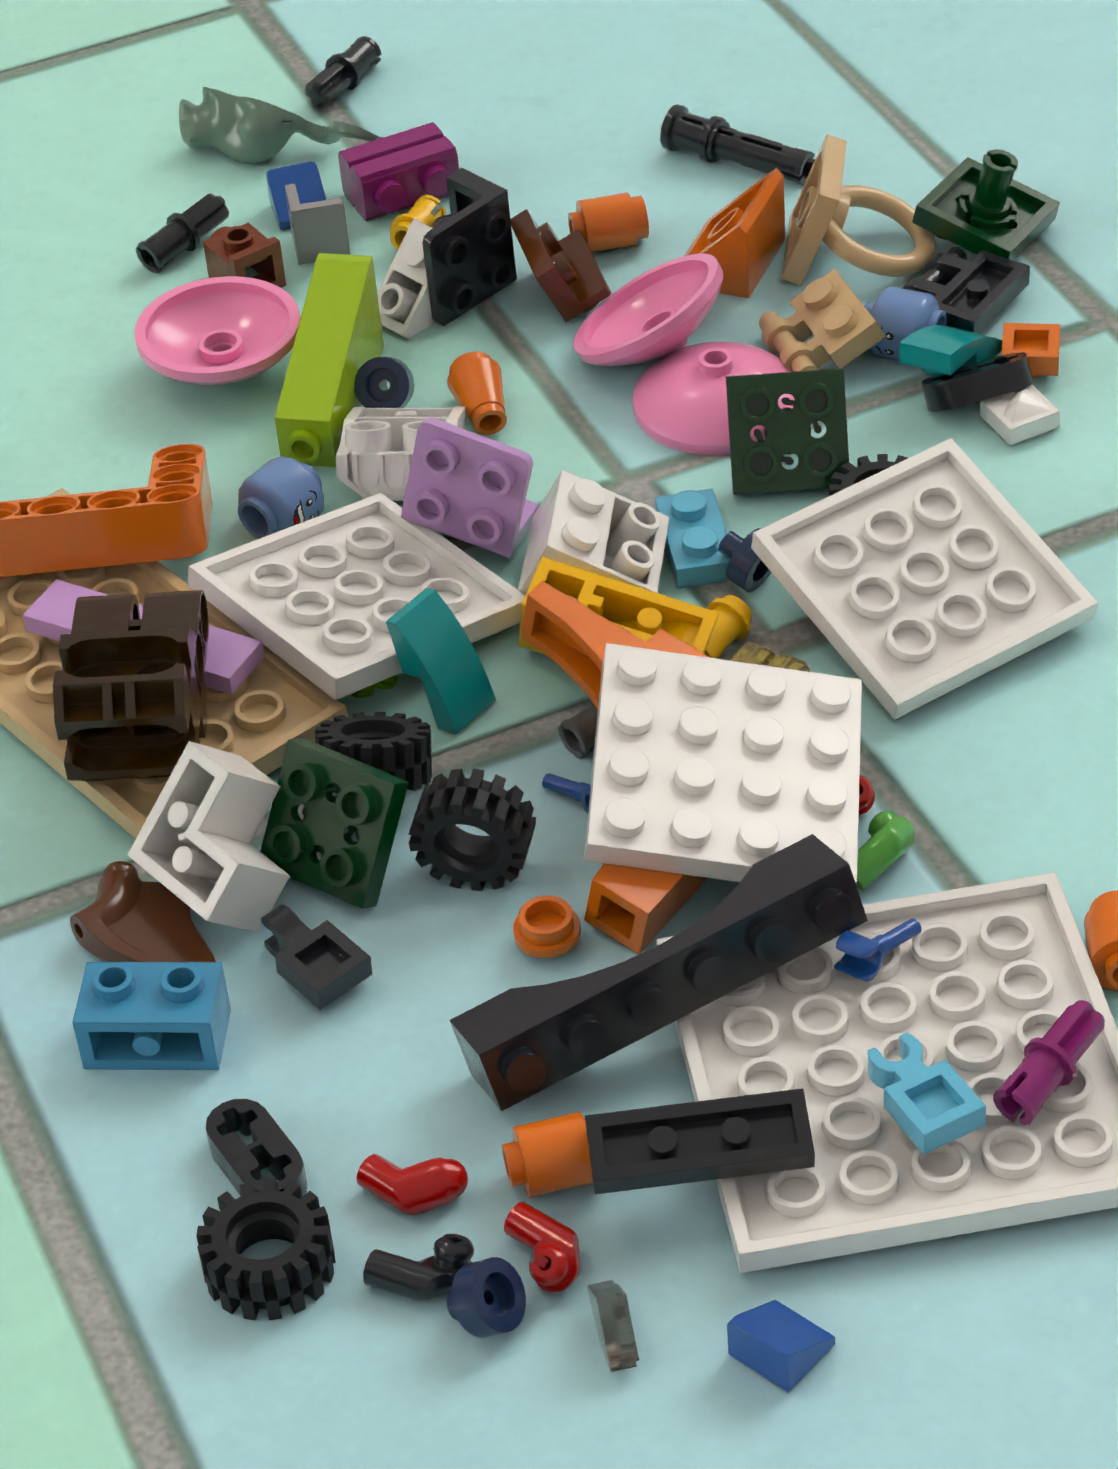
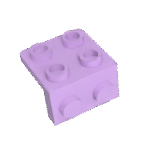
(469, 487)

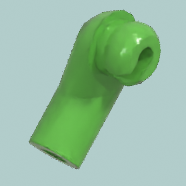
(889, 841)

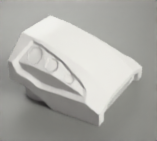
(380, 446)

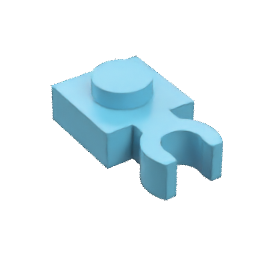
(925, 1101)

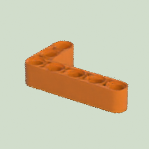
(113, 526)

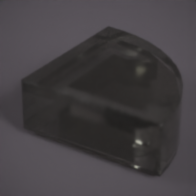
(613, 1325)

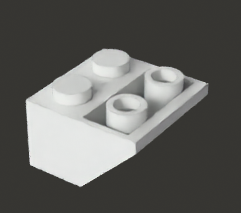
(597, 533)

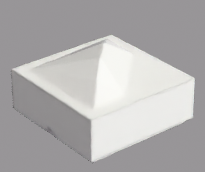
(1020, 414)

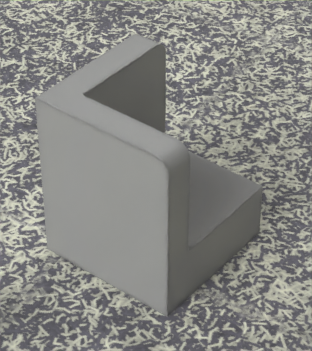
(316, 226)

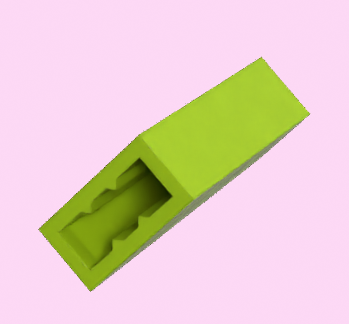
(333, 340)

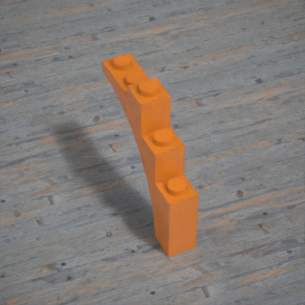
(622, 900)

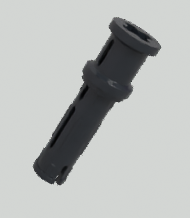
(716, 141)

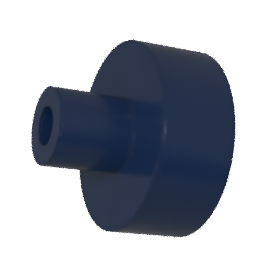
(372, 383)
(745, 566)
(487, 1297)

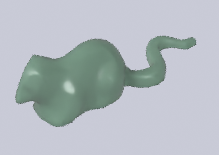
(252, 128)

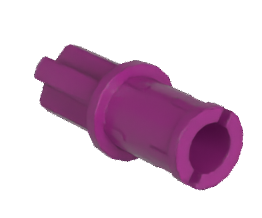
(1049, 1062)

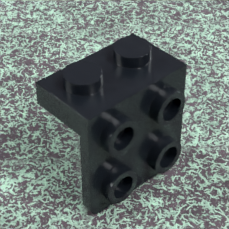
(471, 250)

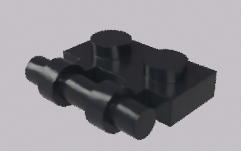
(971, 290)

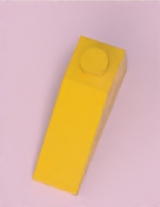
(625, 605)

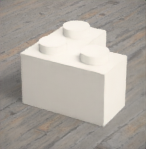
(202, 838)

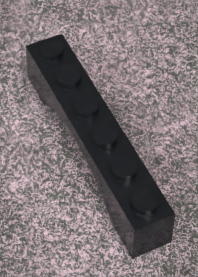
(558, 1028)

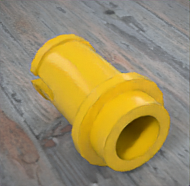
(420, 211)
(731, 625)

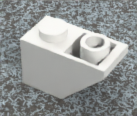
(404, 291)

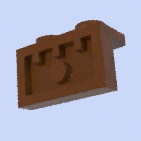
(561, 266)

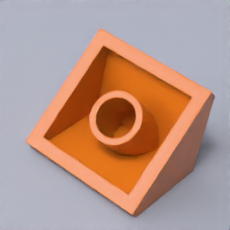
(746, 235)

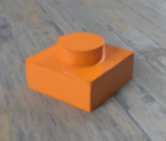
(1038, 341)

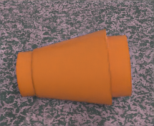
(478, 385)

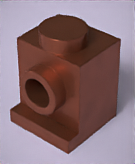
(243, 246)

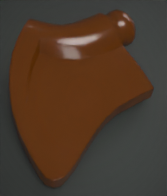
(137, 921)

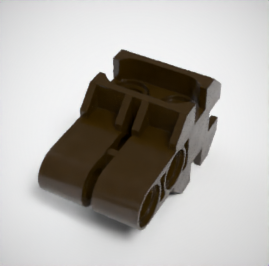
(131, 684)

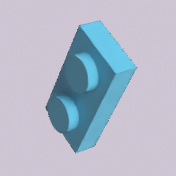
(694, 537)

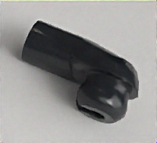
(420, 1278)

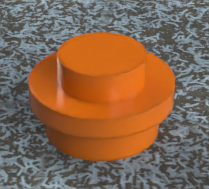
(546, 927)

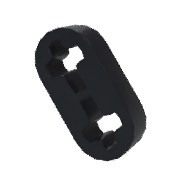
(977, 382)
(269, 1146)

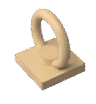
(823, 211)

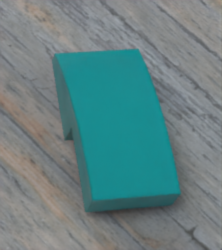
(944, 349)
(440, 653)

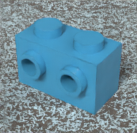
(152, 1015)

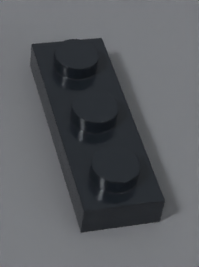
(699, 1141)

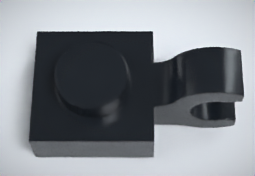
(315, 961)

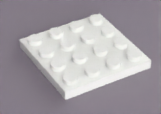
(923, 577)
(335, 580)
(720, 763)

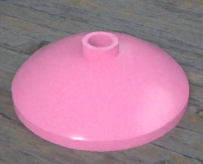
(651, 313)
(217, 330)
(685, 397)

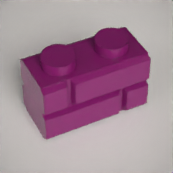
(397, 170)

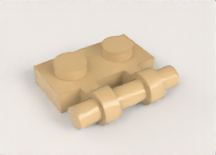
(831, 314)

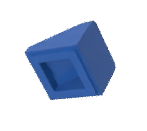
(307, 183)
(777, 1343)

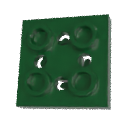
(986, 207)
(787, 430)
(363, 810)

